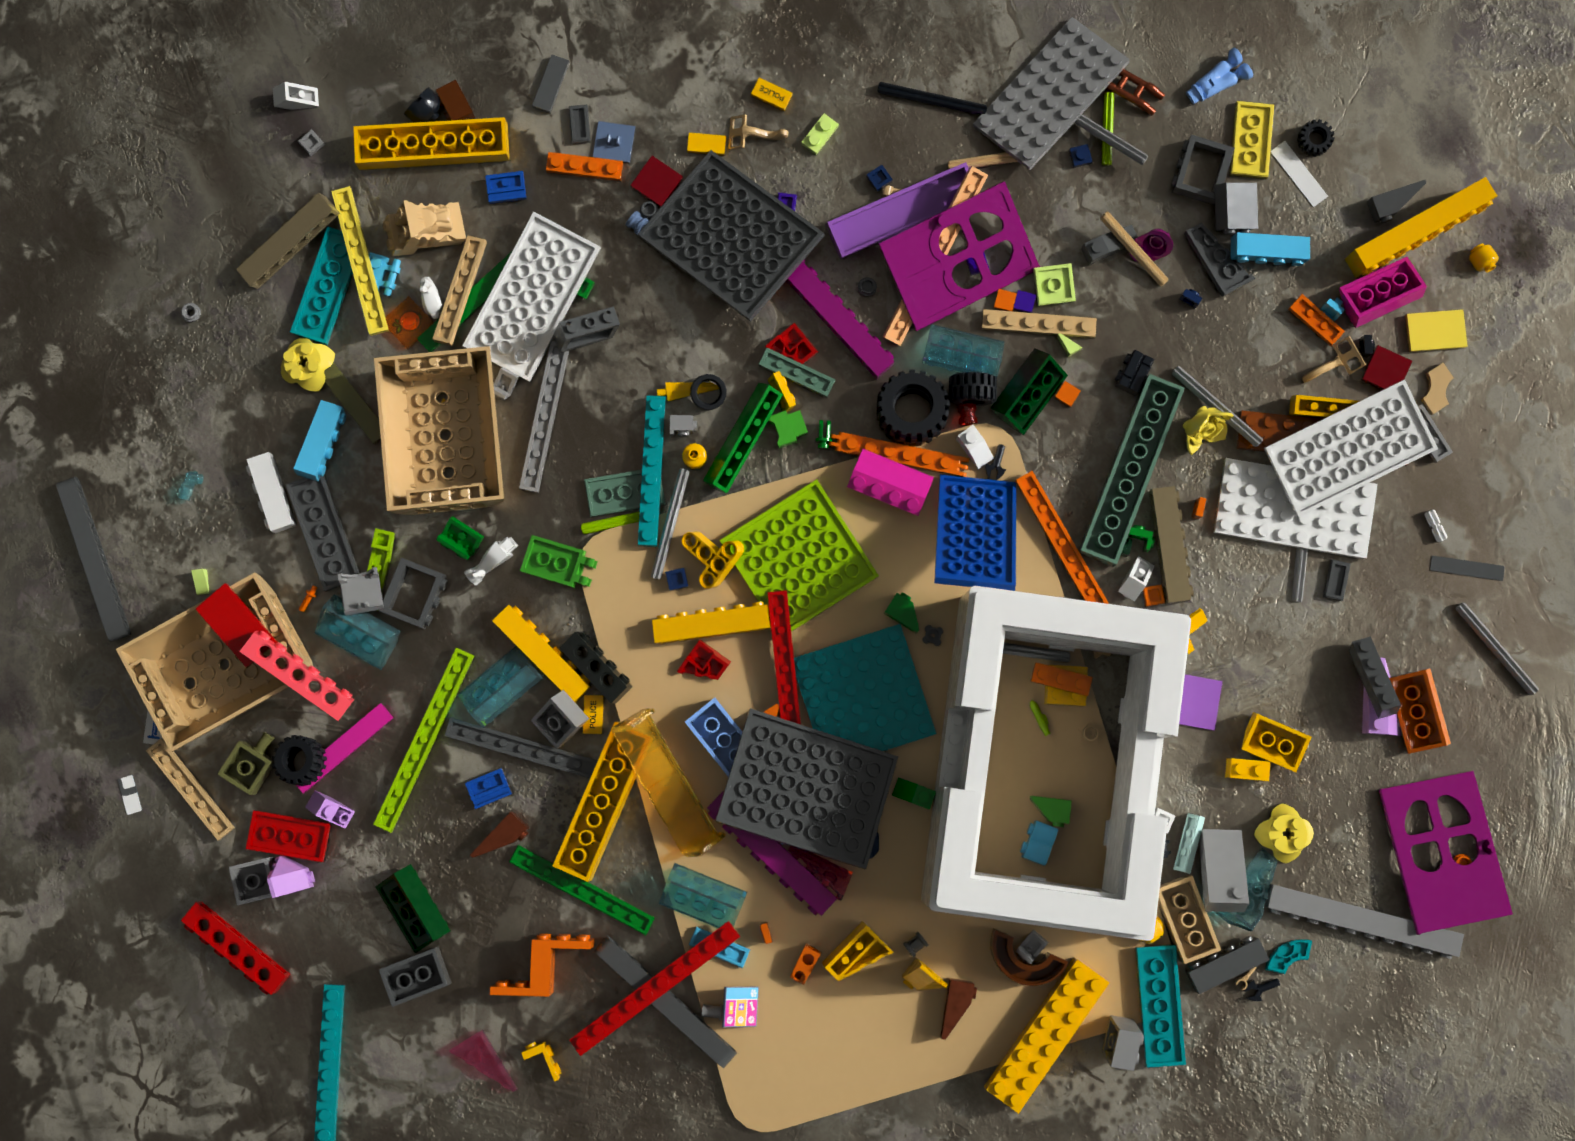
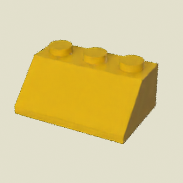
(1275, 742)

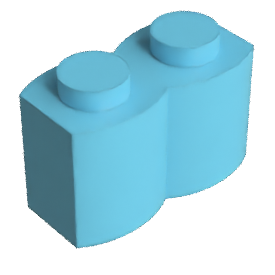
(1039, 842)

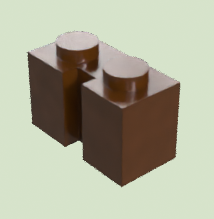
(454, 102)

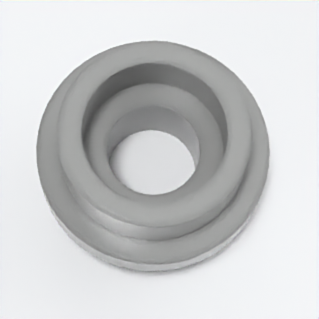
(187, 308)

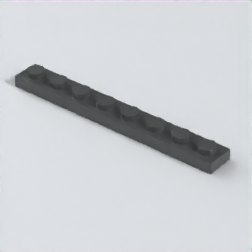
(520, 747)

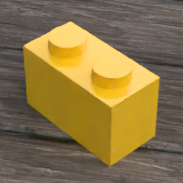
(1247, 769)

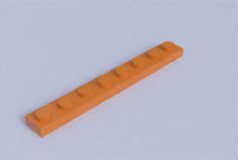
(1060, 538)

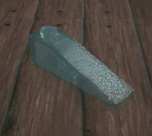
(1259, 876)

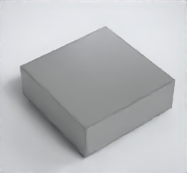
(311, 142)

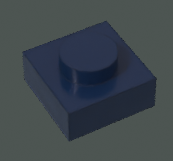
(1080, 156)
(879, 178)
(1191, 298)
(676, 579)

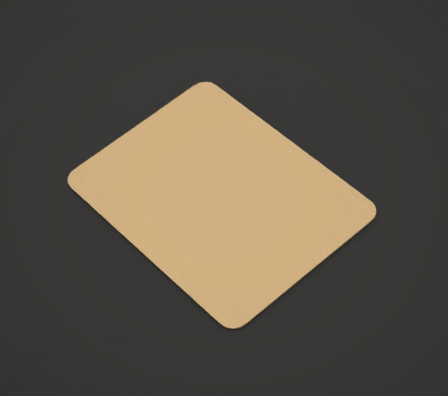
(868, 1034)

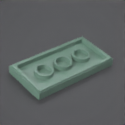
(616, 493)

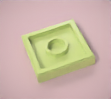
(1054, 284)

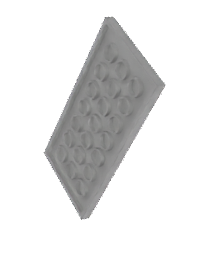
(1051, 93)

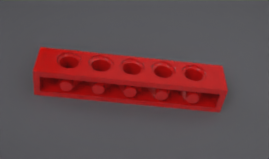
(246, 948)

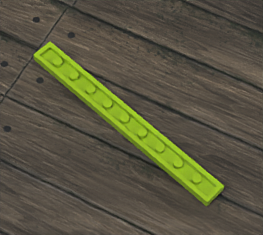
(423, 740)

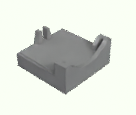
(361, 592)

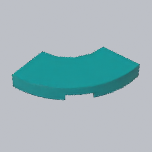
(1287, 954)

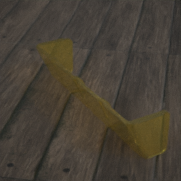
(666, 784)

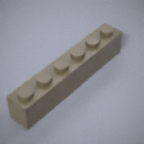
(287, 240)
(1170, 546)

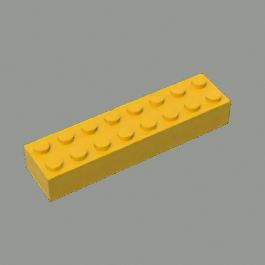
(431, 143)
(1421, 228)
(597, 813)
(1046, 1035)

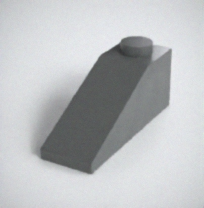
(1387, 204)
(1104, 246)

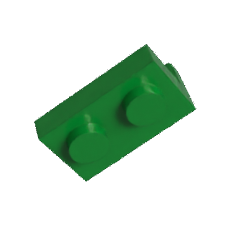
(460, 538)

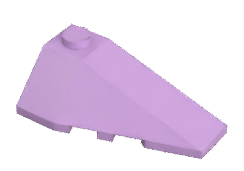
(1370, 722)
(289, 877)

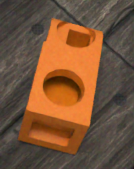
(805, 964)

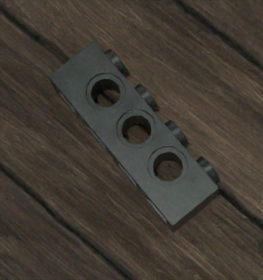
(572, 649)

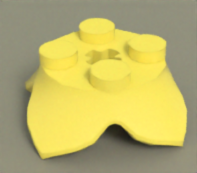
(312, 375)
(1206, 425)
(1270, 833)

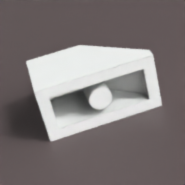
(295, 96)
(975, 447)
(1136, 579)

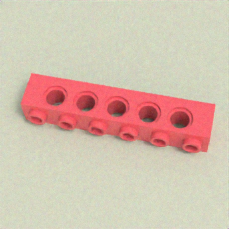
(252, 650)

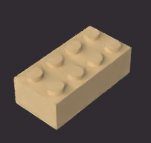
(1187, 919)

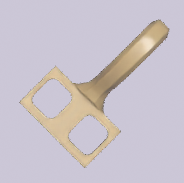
(745, 131)
(1340, 360)

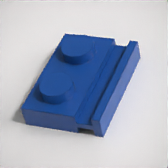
(506, 187)
(488, 788)

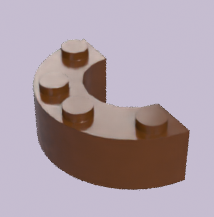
(1023, 973)

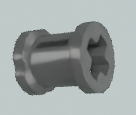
(915, 944)

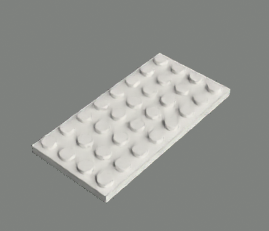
(532, 295)
(1351, 448)
(1258, 509)

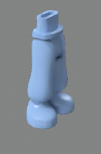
(1220, 77)

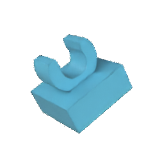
(1333, 308)

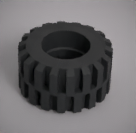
(972, 388)
(286, 753)

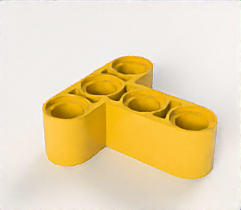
(716, 554)

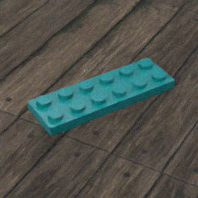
(324, 290)
(1160, 1006)

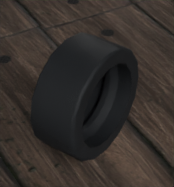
(722, 394)

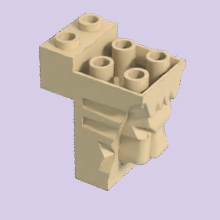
(423, 227)

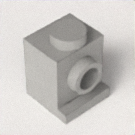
(682, 425)

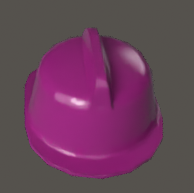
(1155, 244)

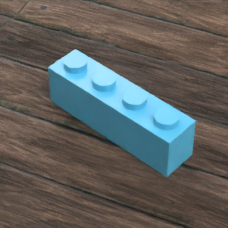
(1270, 248)
(319, 441)

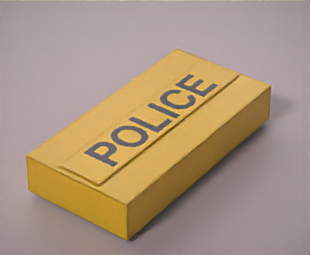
(771, 94)
(594, 710)

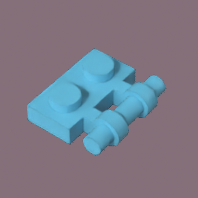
(380, 266)

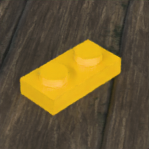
(779, 382)

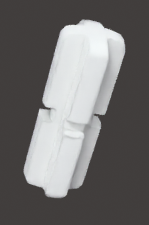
(1438, 530)

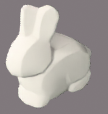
(430, 298)

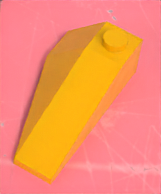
(922, 977)

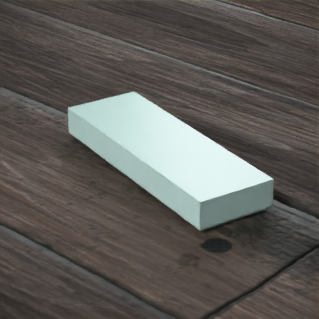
(1189, 843)

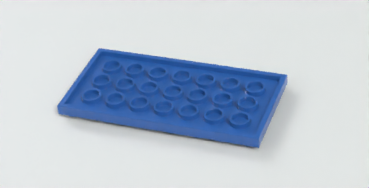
(976, 533)

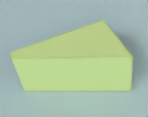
(1069, 346)
(200, 580)

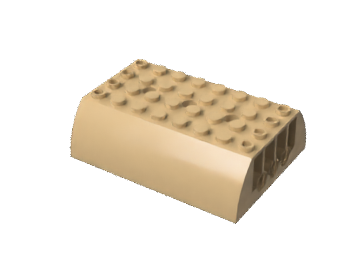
(413, 426)
(191, 649)

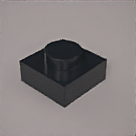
(1366, 345)

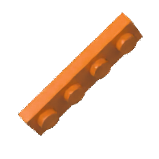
(584, 166)

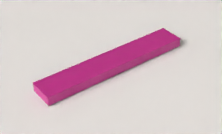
(352, 740)

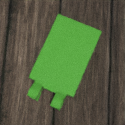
(556, 562)

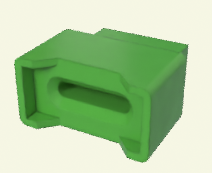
(788, 427)

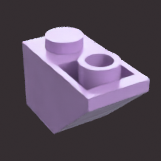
(329, 809)

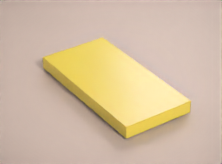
(1252, 139)

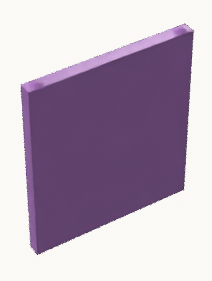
(1200, 702)

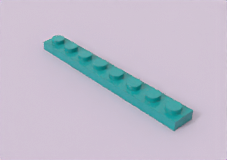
(651, 471)
(329, 1062)

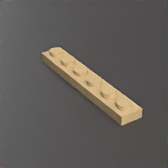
(459, 290)
(1038, 323)
(190, 789)

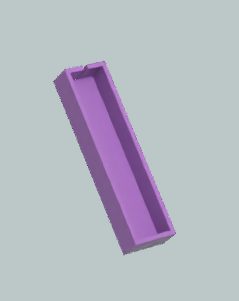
(895, 212)

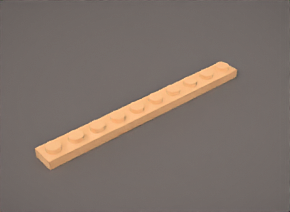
(969, 187)

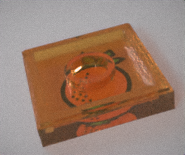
(408, 322)

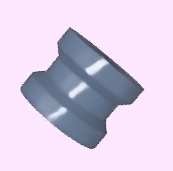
(636, 222)

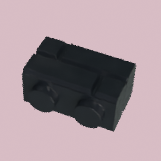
(1134, 372)

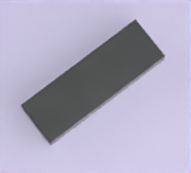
(550, 84)

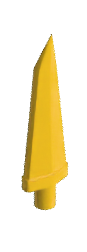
(679, 390)

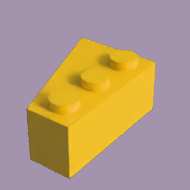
(855, 952)

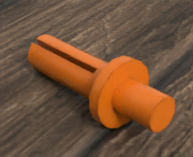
(310, 594)

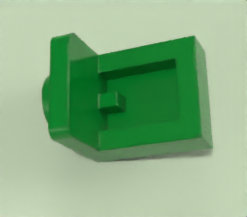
(1140, 533)

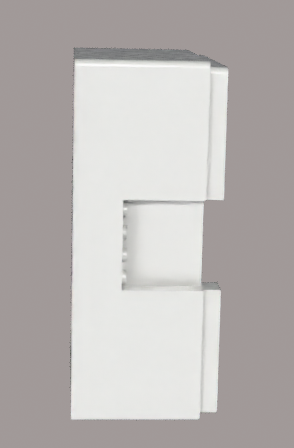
(1147, 715)

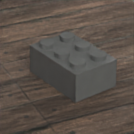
(415, 976)

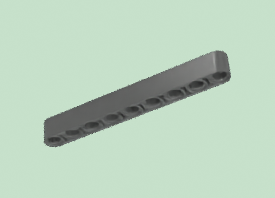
(93, 559)
(667, 1004)

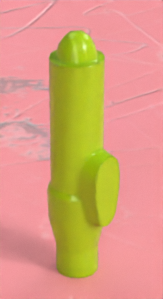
(1041, 718)

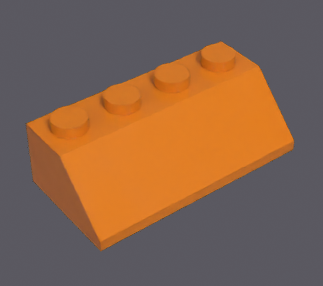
(1420, 711)

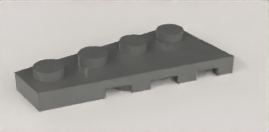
(1225, 273)

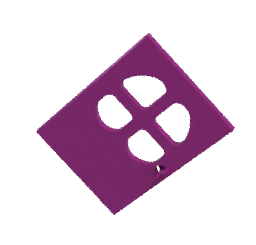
(925, 272)
(1454, 891)

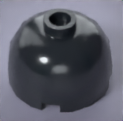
(424, 107)

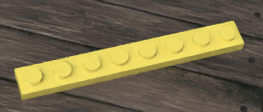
(360, 261)

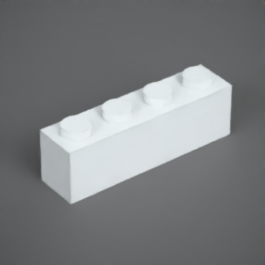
(270, 492)

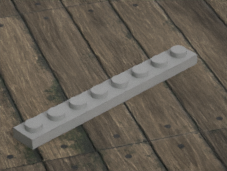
(544, 419)

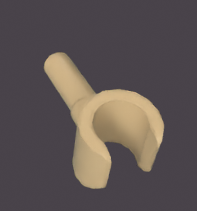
(888, 190)
(1245, 977)

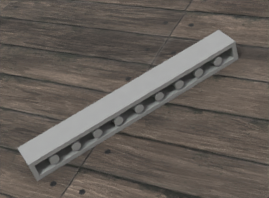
(1362, 920)

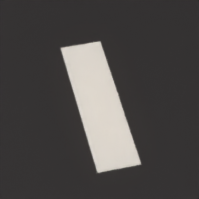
(1299, 173)

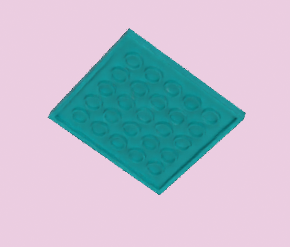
(865, 691)

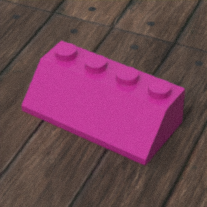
(1382, 292)
(890, 482)

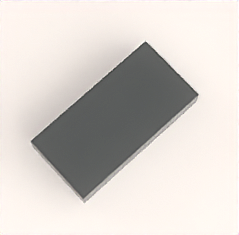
(579, 124)
(1336, 580)

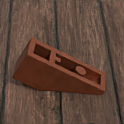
(506, 833)
(957, 1002)

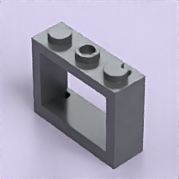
(1182, 164)
(586, 329)
(396, 584)

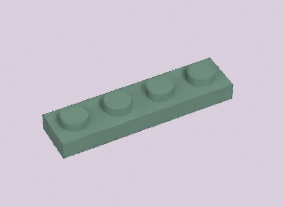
(797, 372)

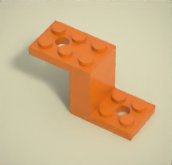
(542, 965)

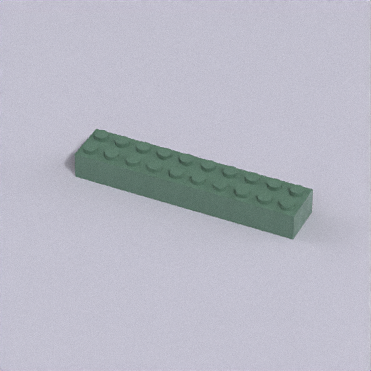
(1131, 470)

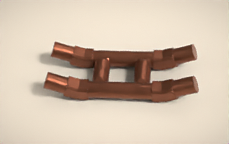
(1135, 97)

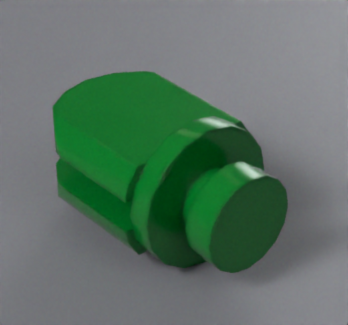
(823, 441)

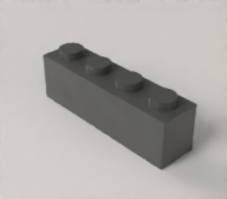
(1374, 677)
(1227, 964)

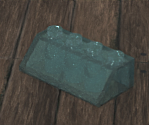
(962, 351)
(357, 633)
(499, 686)
(702, 897)

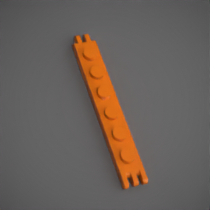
(901, 453)

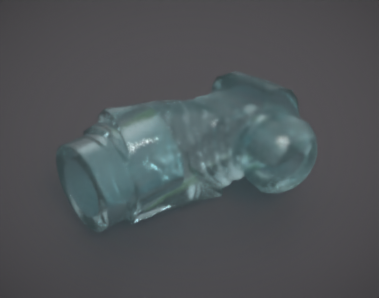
(187, 486)

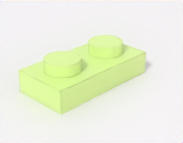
(820, 134)

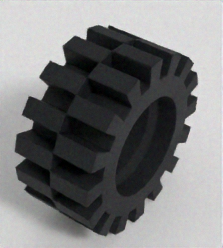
(1321, 128)

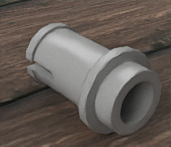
(712, 1011)

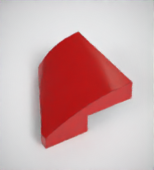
(793, 345)
(704, 662)

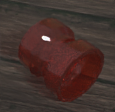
(967, 414)

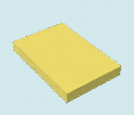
(1436, 330)

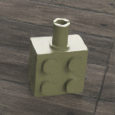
(248, 765)

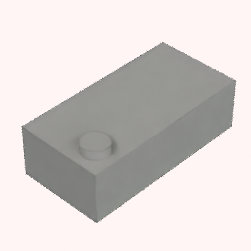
(1223, 870)

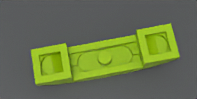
(381, 553)

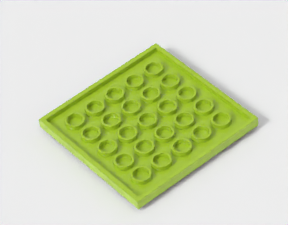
(802, 550)

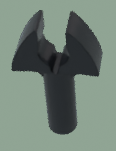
(996, 463)
(1260, 988)

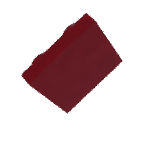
(656, 181)
(1385, 368)

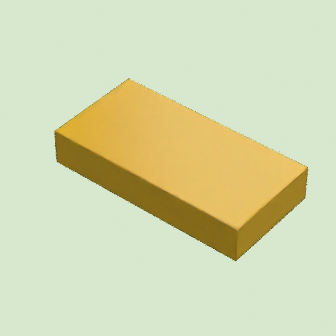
(703, 143)

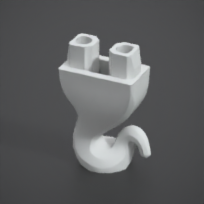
(496, 554)

